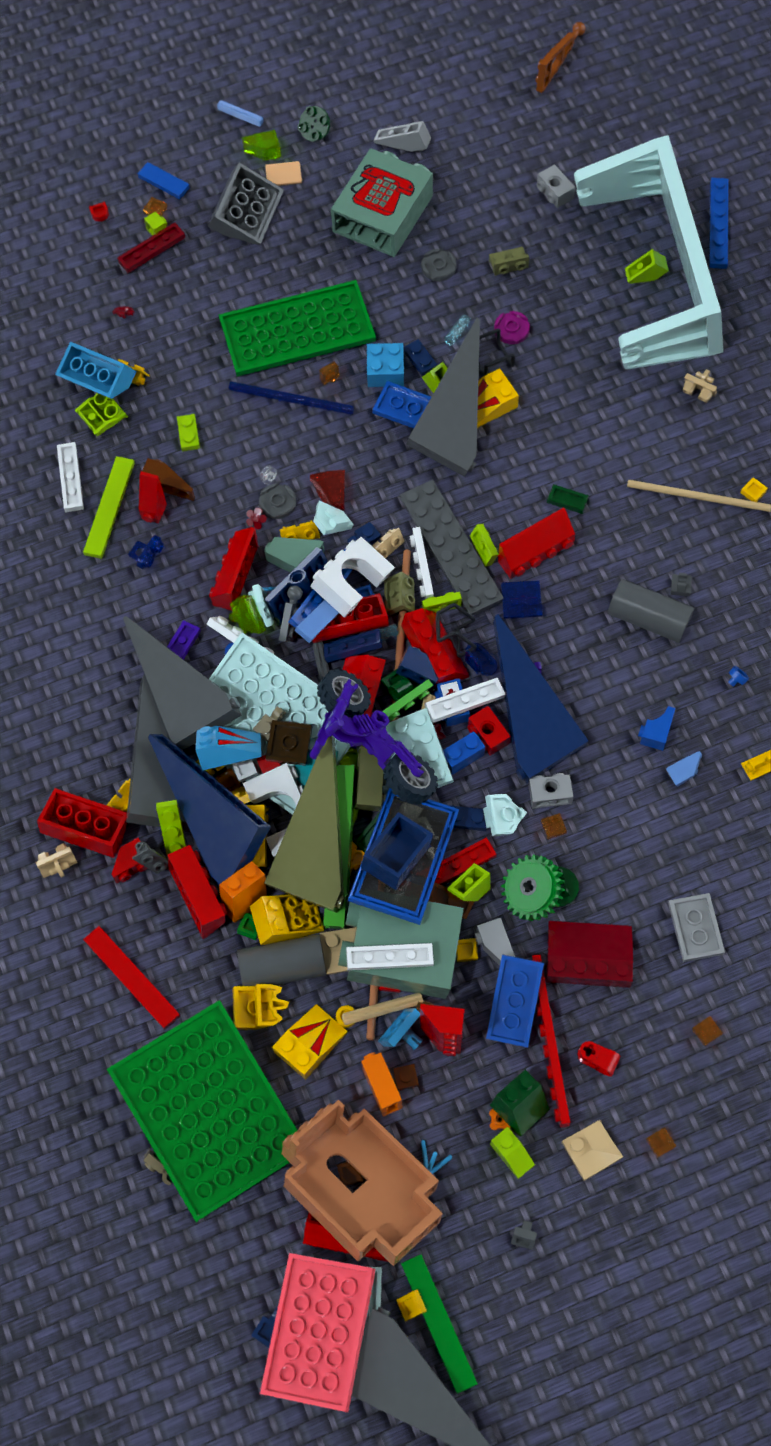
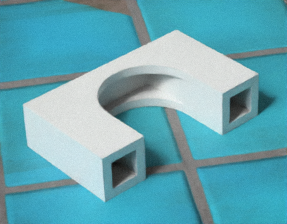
(357, 556)
(274, 782)

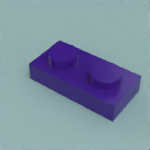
(184, 638)

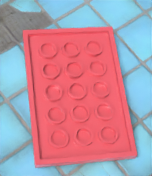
(318, 1332)

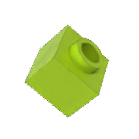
(155, 223)

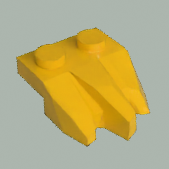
(257, 1006)

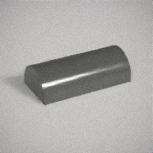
(650, 610)
(282, 961)

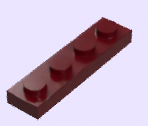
(151, 247)

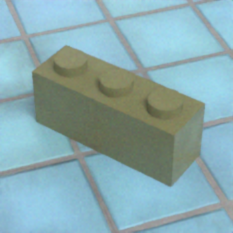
(368, 782)

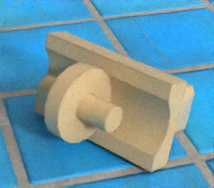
(707, 389)
(56, 862)

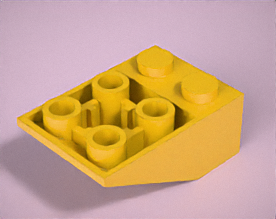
(284, 918)

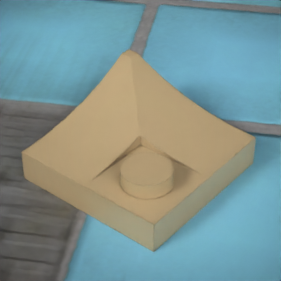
(331, 947)
(592, 1150)

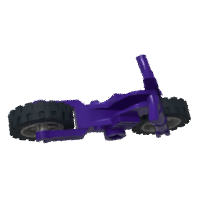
(346, 721)

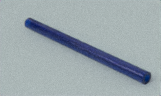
(292, 398)

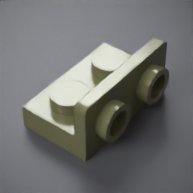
(509, 261)
(399, 593)

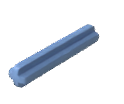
(240, 113)

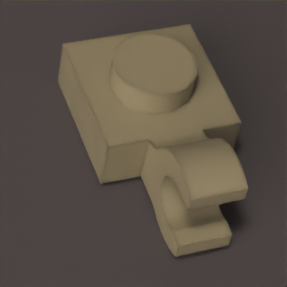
(264, 724)
(154, 1164)

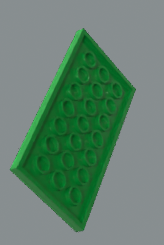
(297, 328)

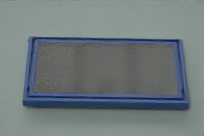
(414, 892)

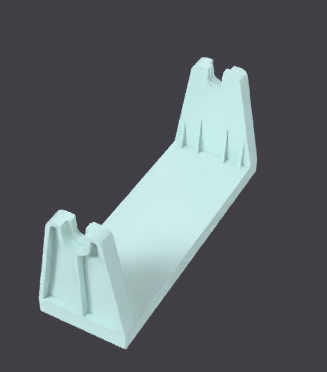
(648, 172)

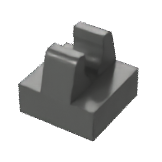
(681, 584)
(524, 1236)

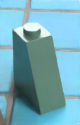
(290, 552)

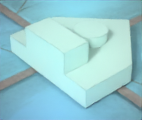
(331, 519)
(258, 595)
(502, 814)

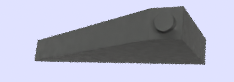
(450, 419)
(180, 691)
(147, 778)
(403, 1385)

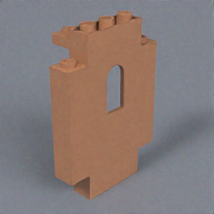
(383, 1213)

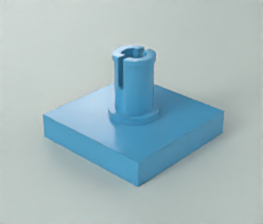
(401, 1029)

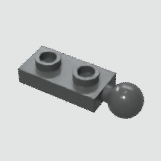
(287, 630)

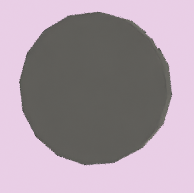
(438, 265)
(277, 501)

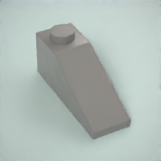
(405, 137)
(494, 939)

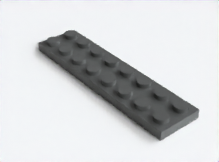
(451, 548)

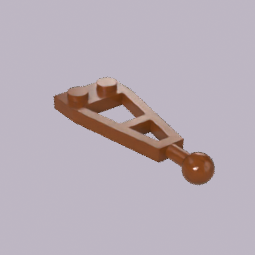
(547, 67)

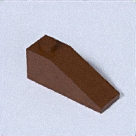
(169, 480)

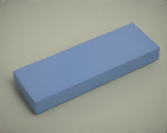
(316, 621)

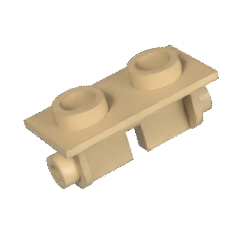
(389, 542)

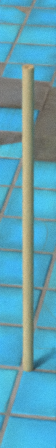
(699, 495)

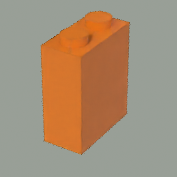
(242, 890)
(381, 1083)

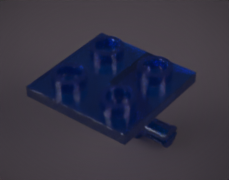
(521, 599)

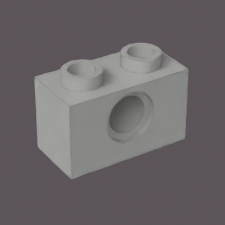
(555, 186)
(543, 798)

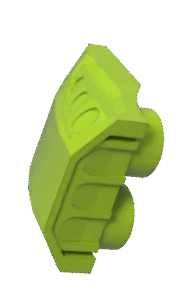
(97, 413)

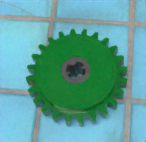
(532, 872)

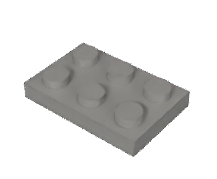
(696, 927)

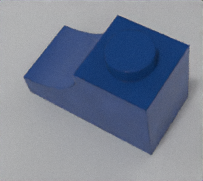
(656, 731)

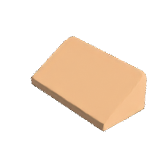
(284, 173)

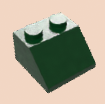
(521, 1103)

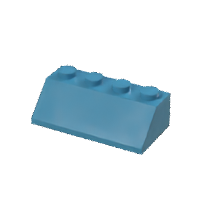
(95, 371)

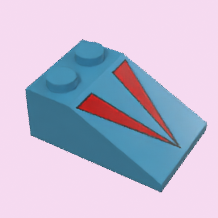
(225, 746)

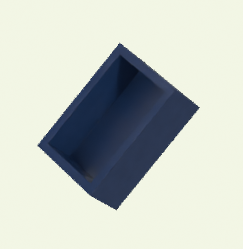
(396, 851)

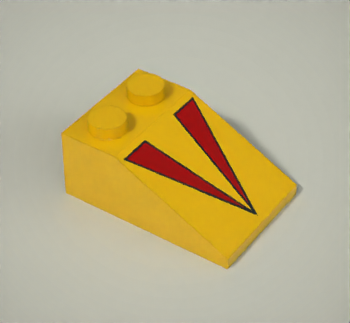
(495, 397)
(309, 1041)

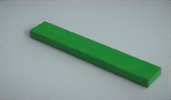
(440, 1325)

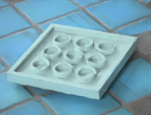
(420, 738)

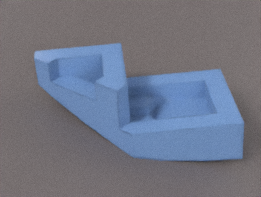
(685, 768)

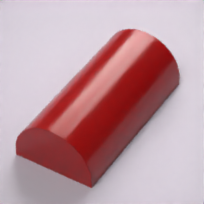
(367, 616)

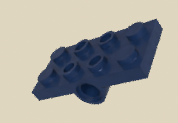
(301, 577)

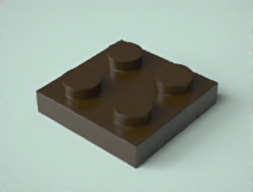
(289, 742)

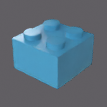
(385, 364)

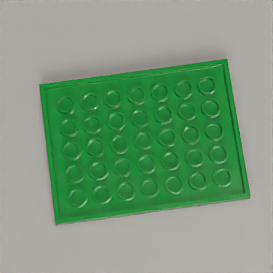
(205, 1109)

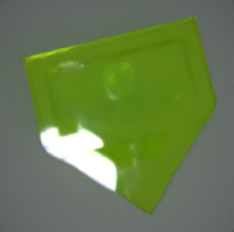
(246, 615)

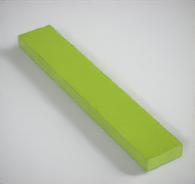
(108, 507)

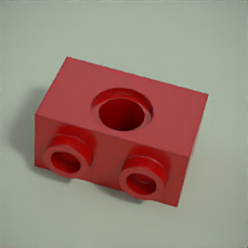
(485, 720)

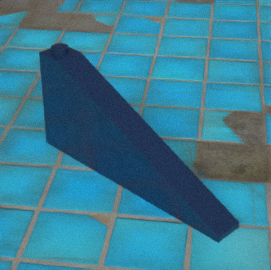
(538, 721)
(220, 822)

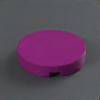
(513, 327)

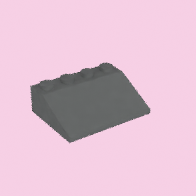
(245, 206)

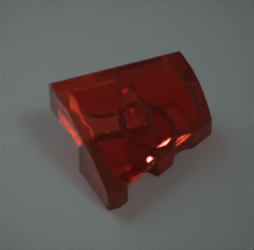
(330, 487)

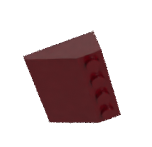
(589, 954)

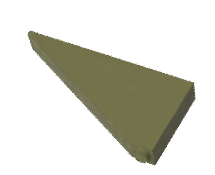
(311, 851)

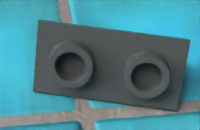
(150, 858)

